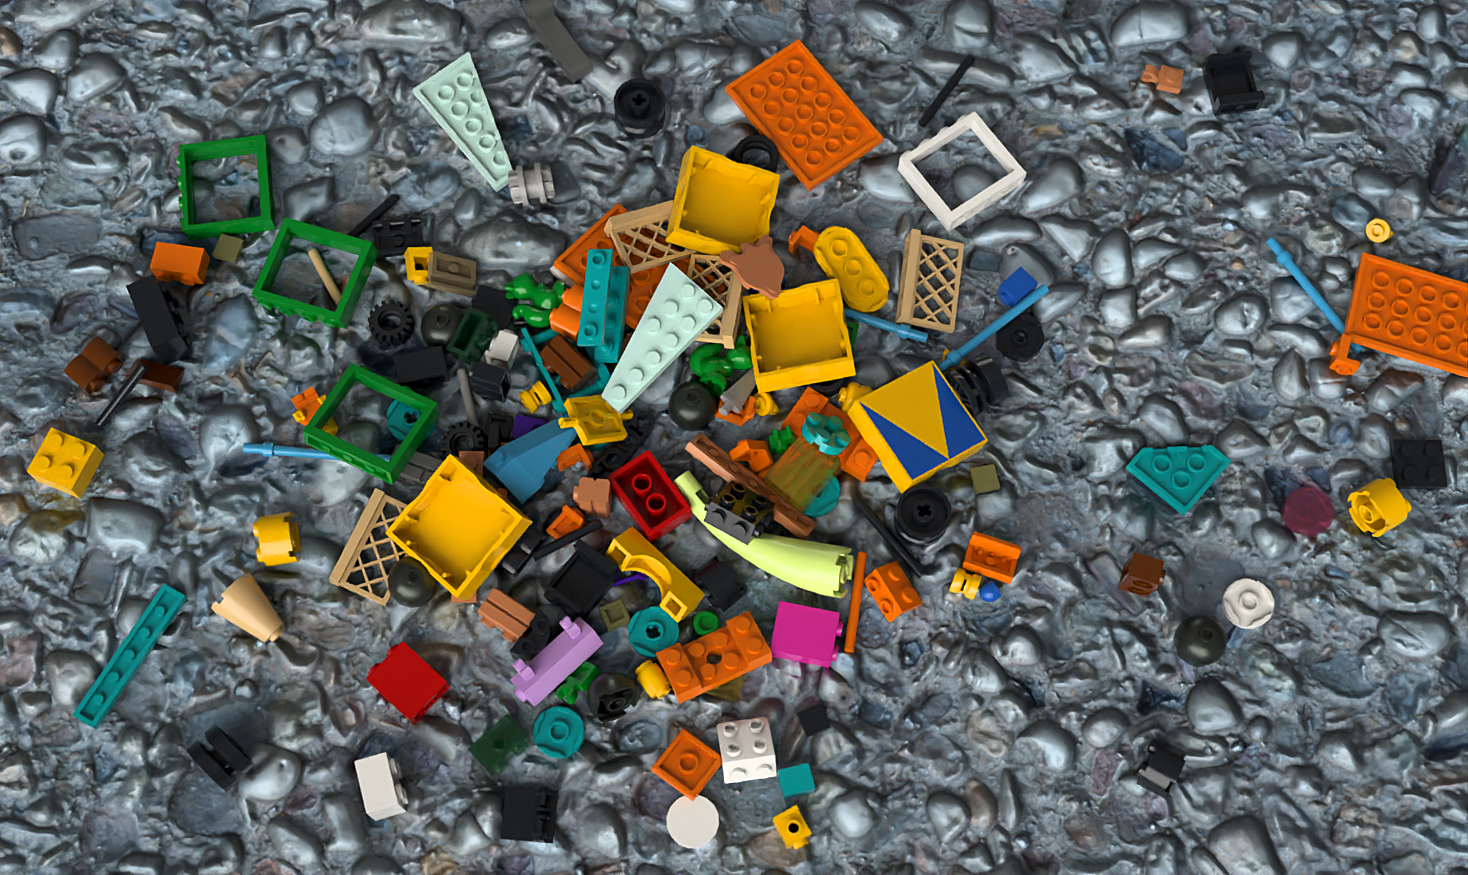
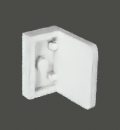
(746, 750)

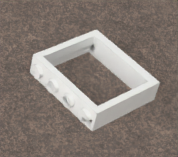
(976, 204)

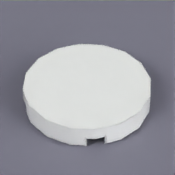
(1248, 603)
(692, 822)

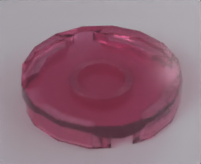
(1308, 511)

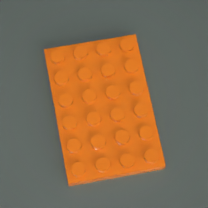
(804, 114)
(642, 283)
(1409, 314)

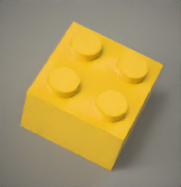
(65, 463)

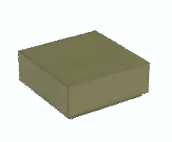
(228, 248)
(984, 479)
(615, 614)

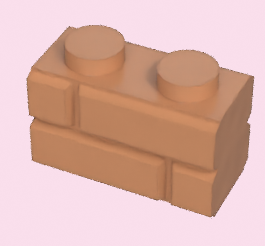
(593, 497)
(506, 614)

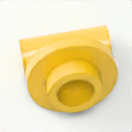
(1378, 230)
(765, 404)

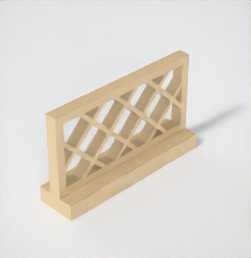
(636, 220)
(909, 278)
(733, 296)
(357, 544)

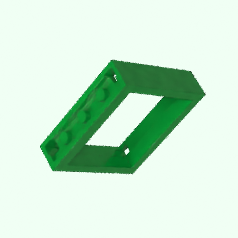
(221, 149)
(293, 228)
(358, 457)

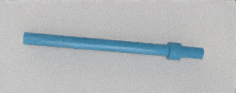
(1285, 258)
(902, 330)
(955, 357)
(270, 449)

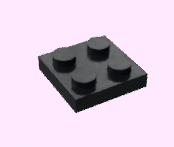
(1418, 464)

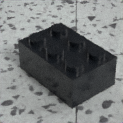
(160, 319)

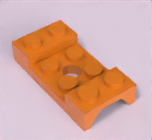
(858, 456)
(739, 646)

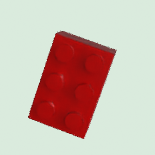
(649, 497)

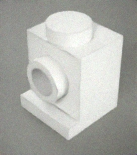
(503, 349)

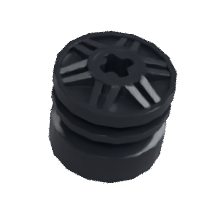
(978, 383)

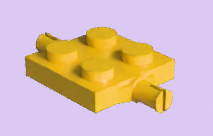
(595, 420)

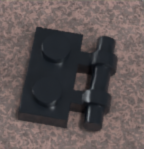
(396, 242)

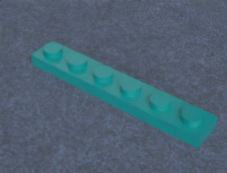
(129, 656)

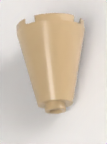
(250, 609)

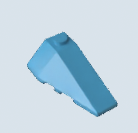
(526, 460)

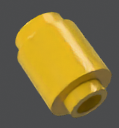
(653, 679)

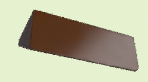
(158, 375)

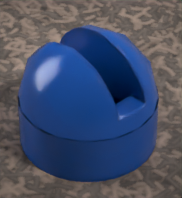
(989, 591)

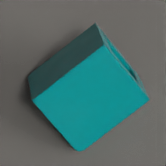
(795, 781)

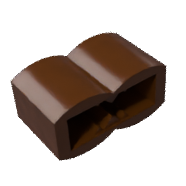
(94, 365)

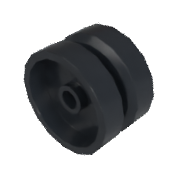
(639, 108)
(936, 515)
(225, 753)

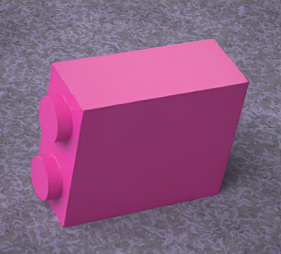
(806, 634)

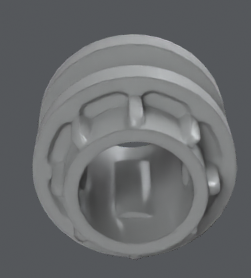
(531, 184)

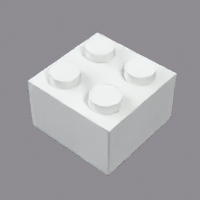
(381, 786)

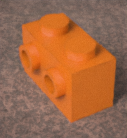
(179, 263)

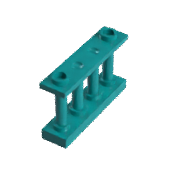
(604, 306)
(603, 375)

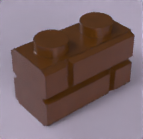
(568, 363)

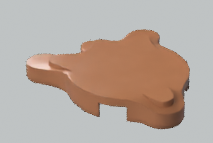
(757, 266)

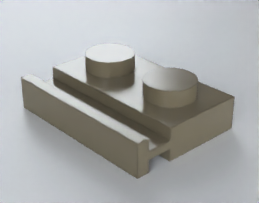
(451, 274)

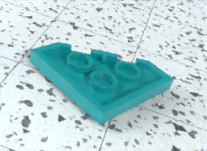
(1179, 472)

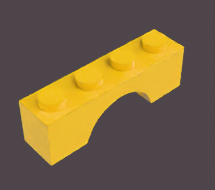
(635, 553)

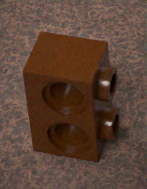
(1141, 575)

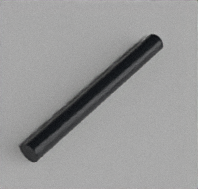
(945, 92)
(889, 537)

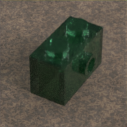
(472, 336)
(500, 745)

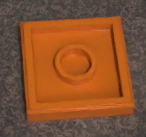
(687, 764)

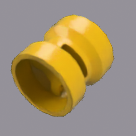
(535, 397)
(971, 584)

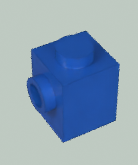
(1016, 287)

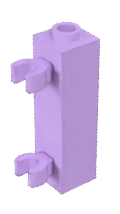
(555, 661)

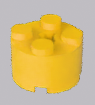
(1378, 506)
(277, 539)

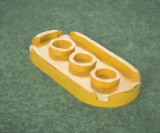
(859, 277)

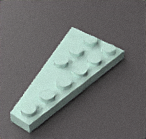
(462, 110)
(668, 326)

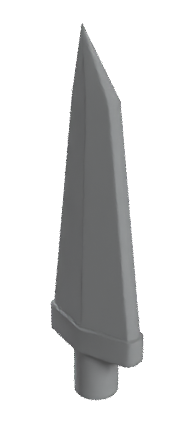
(738, 393)

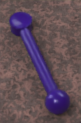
(639, 575)

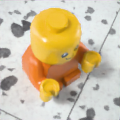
(307, 406)

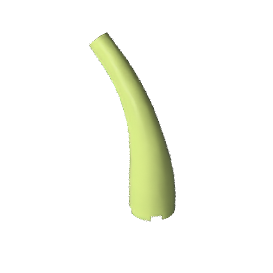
(800, 562)

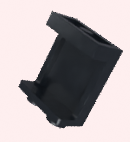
(1231, 83)
(582, 581)

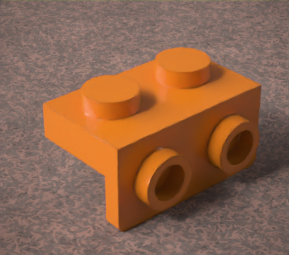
(991, 557)
(892, 590)

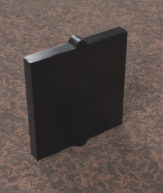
(495, 304)

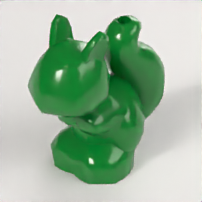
(543, 299)
(715, 369)

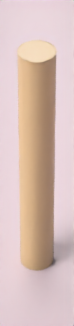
(325, 276)

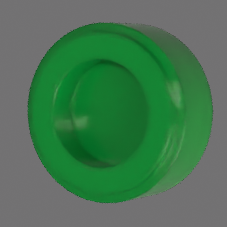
(705, 623)

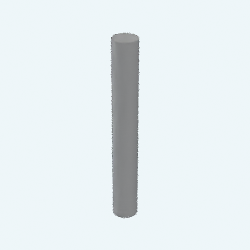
(467, 397)

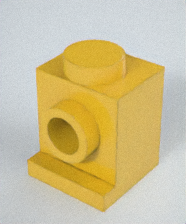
(417, 257)
(789, 817)

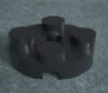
(1020, 351)

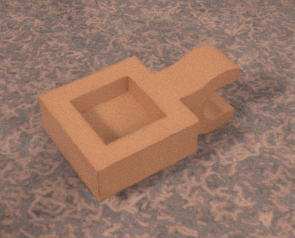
(1167, 78)

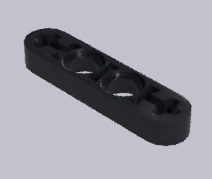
(622, 452)

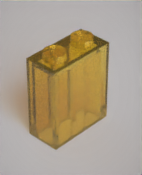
(802, 473)

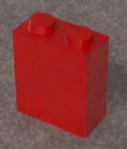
(407, 682)

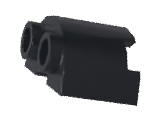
(719, 582)
(530, 646)
(1161, 768)

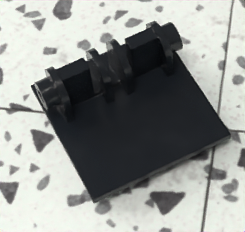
(529, 814)

